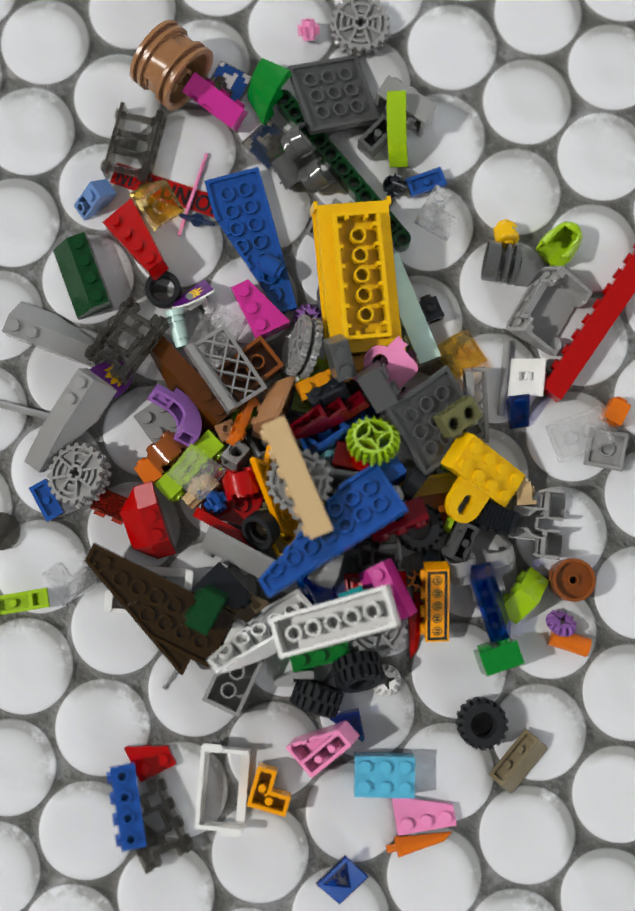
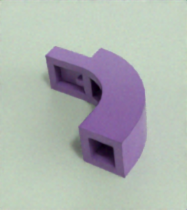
(183, 411)

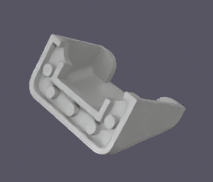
(547, 308)

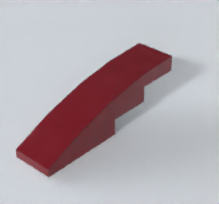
(322, 418)

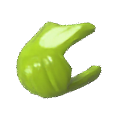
(560, 244)

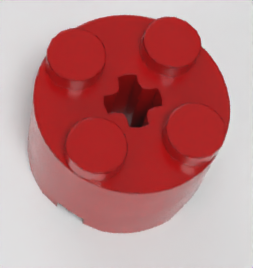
(241, 485)

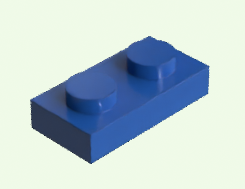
(425, 182)
(46, 501)

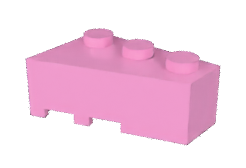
(322, 746)

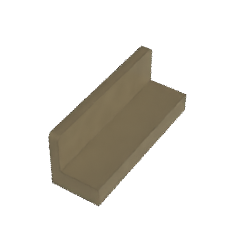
(518, 761)

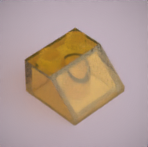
(461, 352)

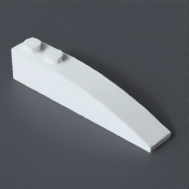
(257, 638)

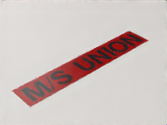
(200, 201)

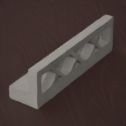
(469, 389)

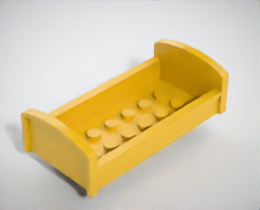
(356, 273)

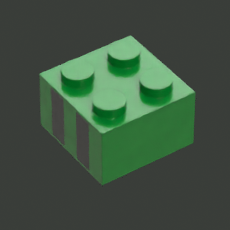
(498, 656)

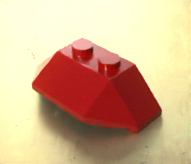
(146, 522)

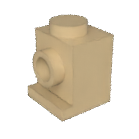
(524, 494)

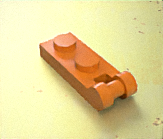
(242, 421)

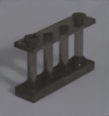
(152, 140)

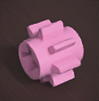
(308, 29)

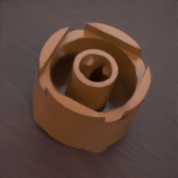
(165, 452)

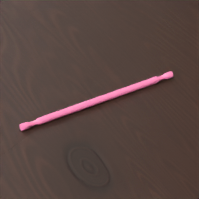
(193, 193)

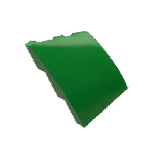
(266, 88)

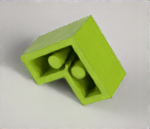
(524, 594)

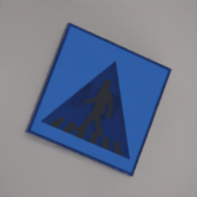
(342, 879)

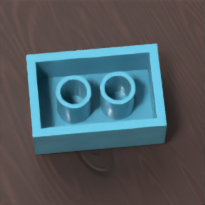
(384, 775)

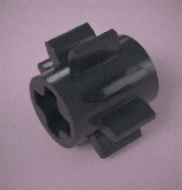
(394, 185)

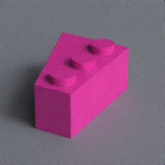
(215, 101)
(259, 312)

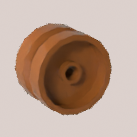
(581, 584)

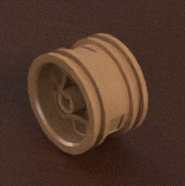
(167, 63)

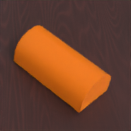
(575, 643)

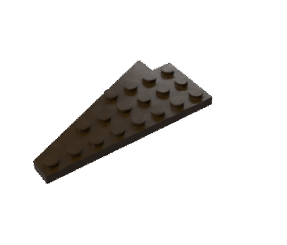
(158, 608)

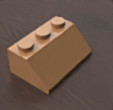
(275, 404)

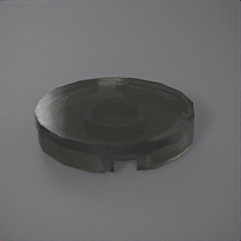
(9, 531)

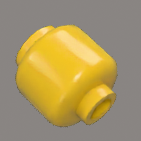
(506, 232)

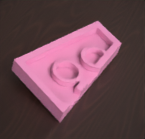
(422, 815)

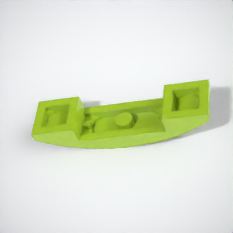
(397, 128)
(24, 601)

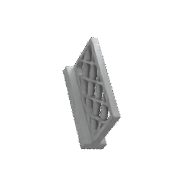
(212, 379)

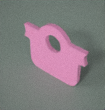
(400, 363)

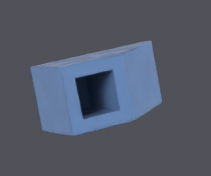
(94, 198)

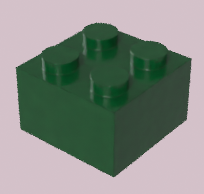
(206, 609)

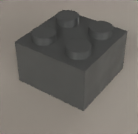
(378, 386)

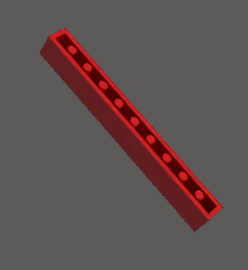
(592, 331)

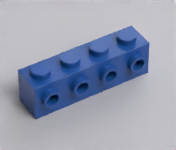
(127, 807)

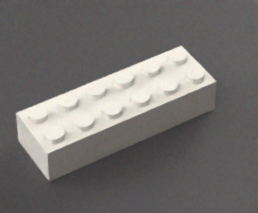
(335, 621)

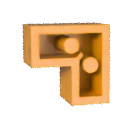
(264, 795)

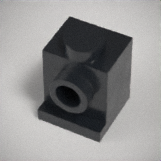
(431, 315)

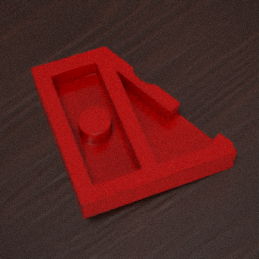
(150, 759)

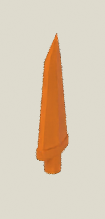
(412, 843)

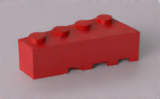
(132, 233)

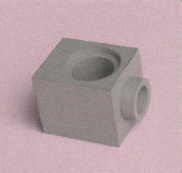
(236, 462)

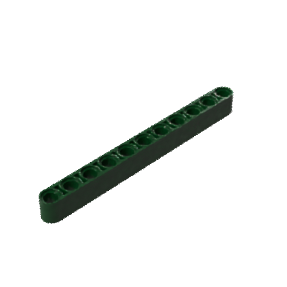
(337, 163)

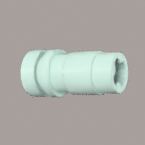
(178, 327)

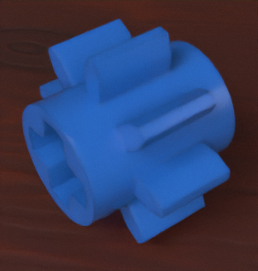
(216, 502)

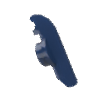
(196, 219)

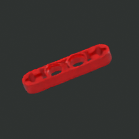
(220, 525)

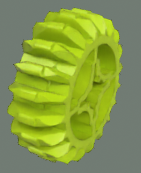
(376, 435)

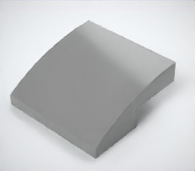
(287, 678)

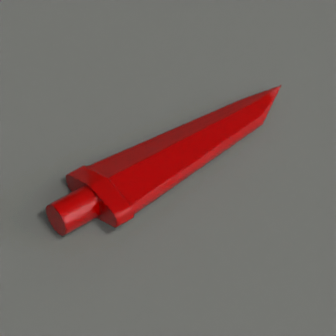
(414, 625)

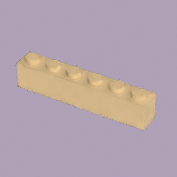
(297, 478)

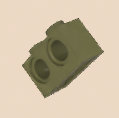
(456, 413)

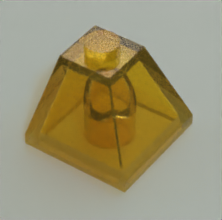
(157, 203)

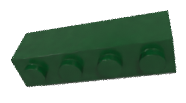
(82, 276)

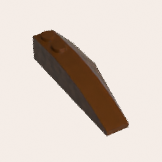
(181, 375)

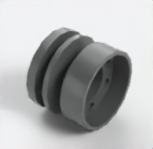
(501, 262)

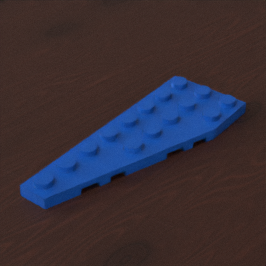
(247, 221)
(355, 511)

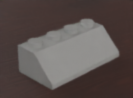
(235, 553)

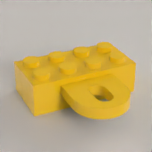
(480, 475)

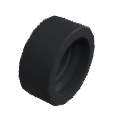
(163, 303)
(413, 483)
(269, 524)

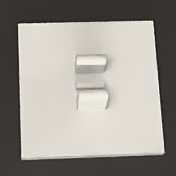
(526, 377)

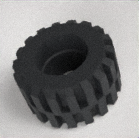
(431, 539)
(358, 671)
(316, 697)
(496, 731)

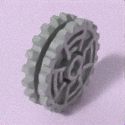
(358, 39)
(304, 346)
(318, 473)
(79, 475)
(383, 640)

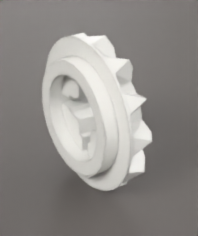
(394, 684)

